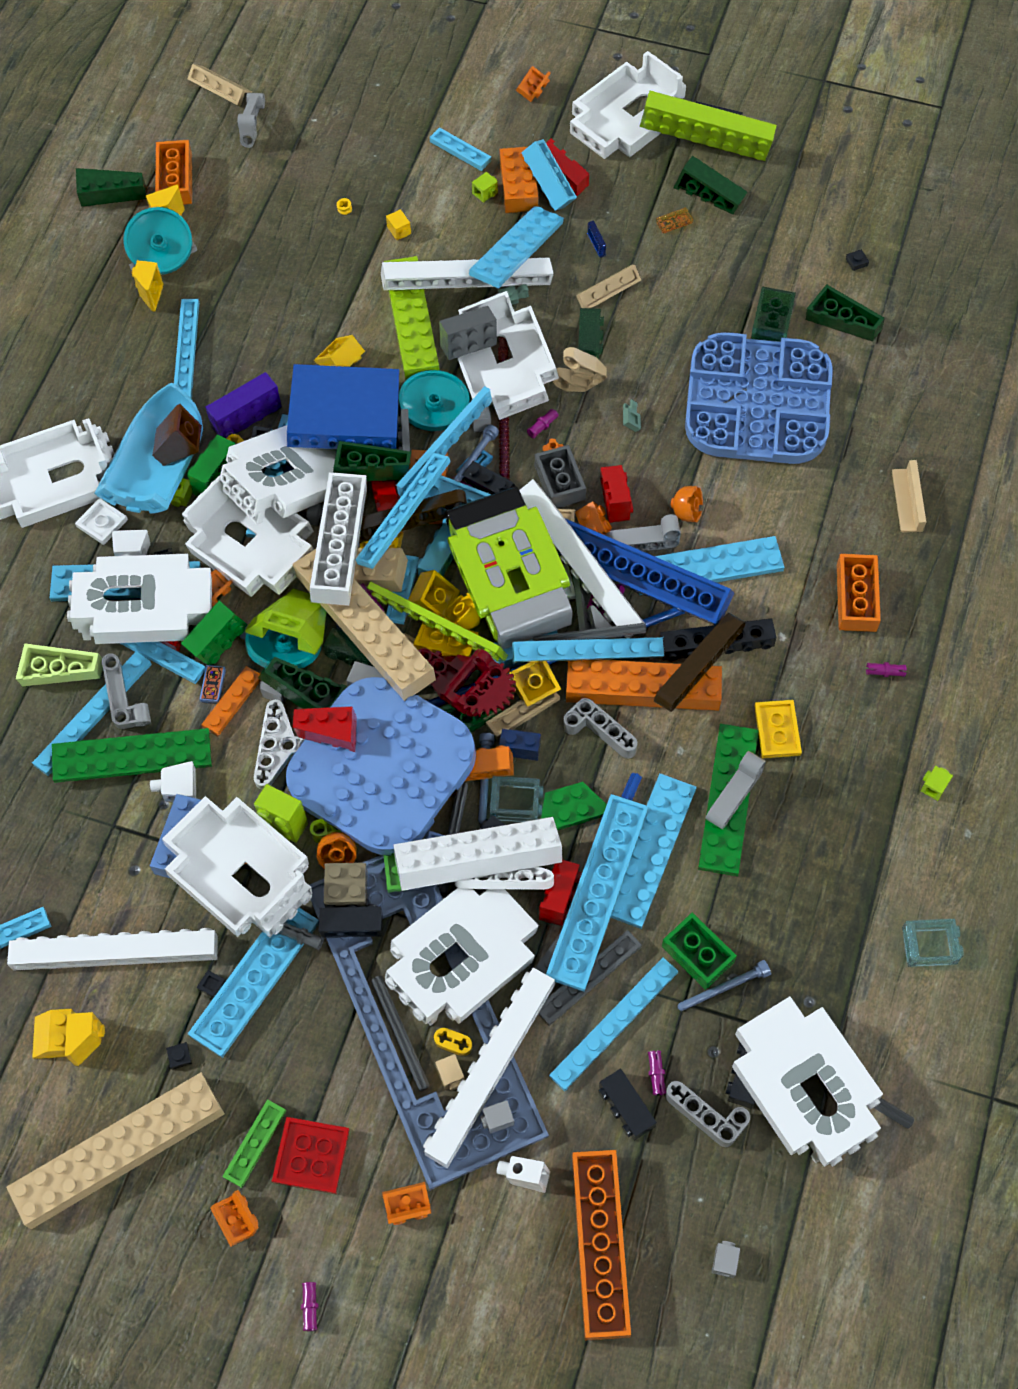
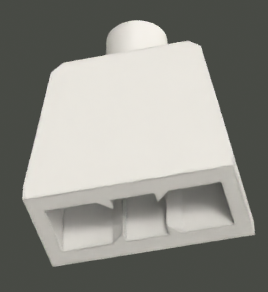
(130, 542)
(176, 780)
(533, 1173)

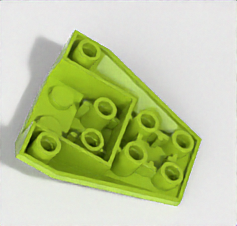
(295, 617)

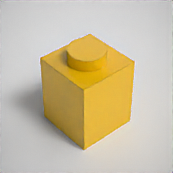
(398, 224)

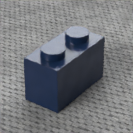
(522, 744)

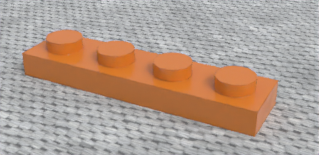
(232, 701)

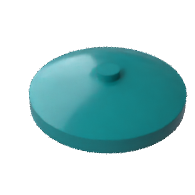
(158, 237)
(433, 399)
(277, 645)

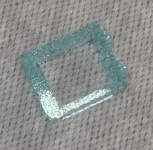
(512, 814)
(911, 946)

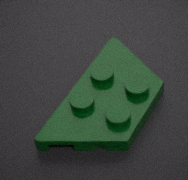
(572, 805)

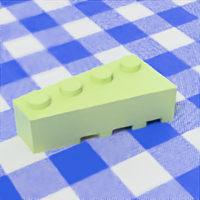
(56, 665)

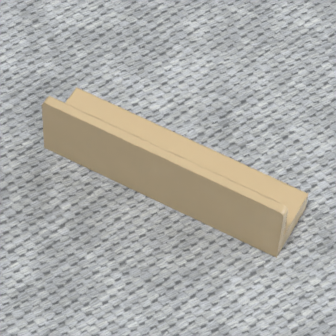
(217, 84)
(909, 498)

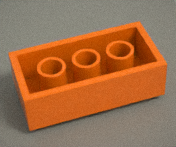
(174, 167)
(517, 181)
(858, 592)

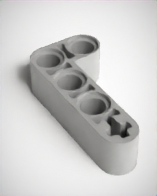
(651, 537)
(602, 730)
(736, 790)
(704, 1110)

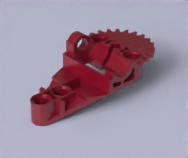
(487, 693)

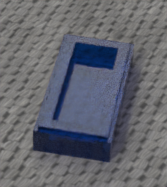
(596, 239)

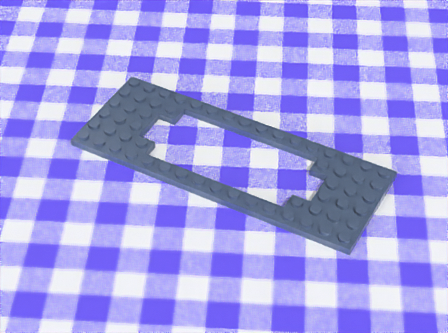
(422, 1114)

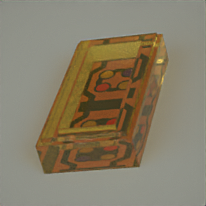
(674, 220)

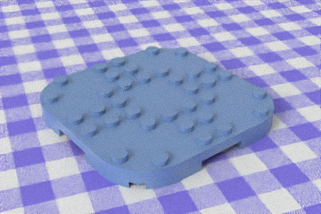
(779, 415)
(398, 776)

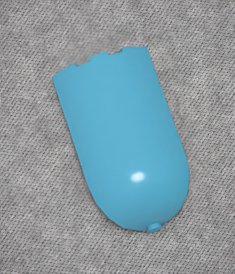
(134, 474)

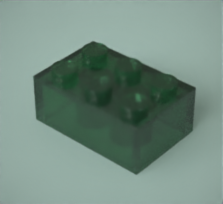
(773, 314)

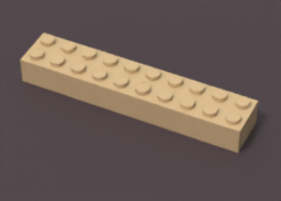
(375, 636)
(114, 1151)

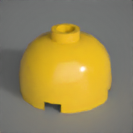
(463, 612)

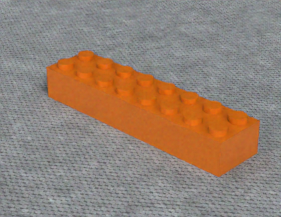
(637, 684)
(601, 1245)

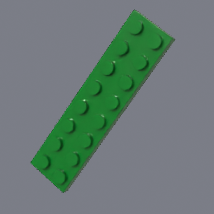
(129, 755)
(723, 847)

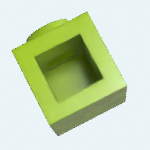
(485, 187)
(182, 494)
(936, 782)

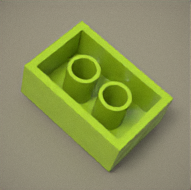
(281, 812)

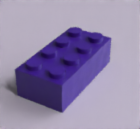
(244, 406)

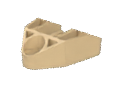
(584, 371)

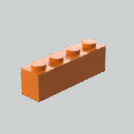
(492, 763)

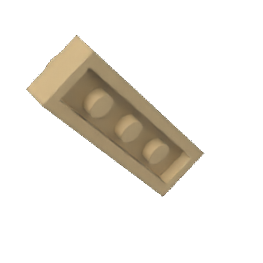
(609, 287)
(518, 714)

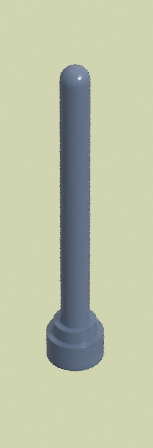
(489, 434)
(486, 741)
(760, 970)

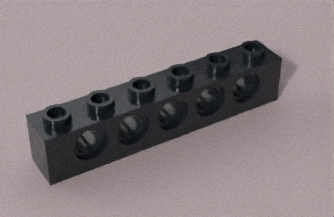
(762, 628)

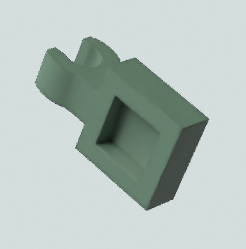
(515, 295)
(631, 418)

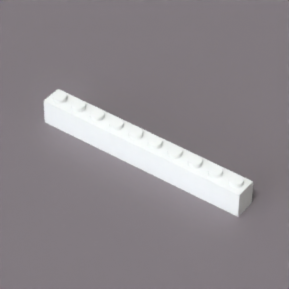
(456, 274)
(580, 559)
(113, 949)
(489, 1068)

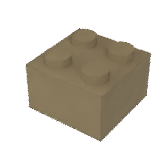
(345, 884)

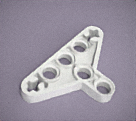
(277, 753)
(513, 881)

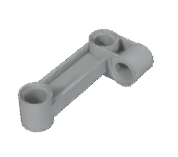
(247, 121)
(137, 714)

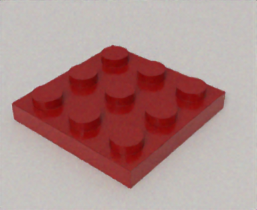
(311, 1155)

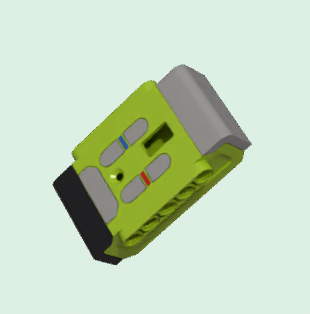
(509, 566)

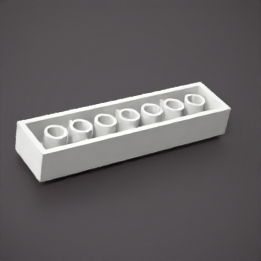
(338, 539)
(477, 853)

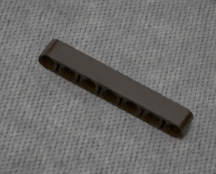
(428, 511)
(699, 662)

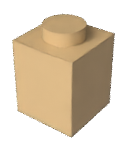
(450, 1072)

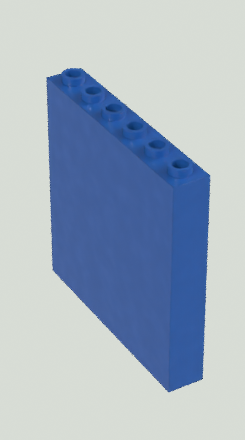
(343, 406)

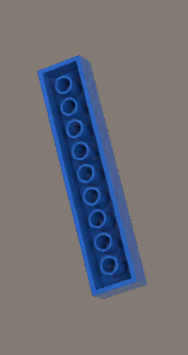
(657, 577)

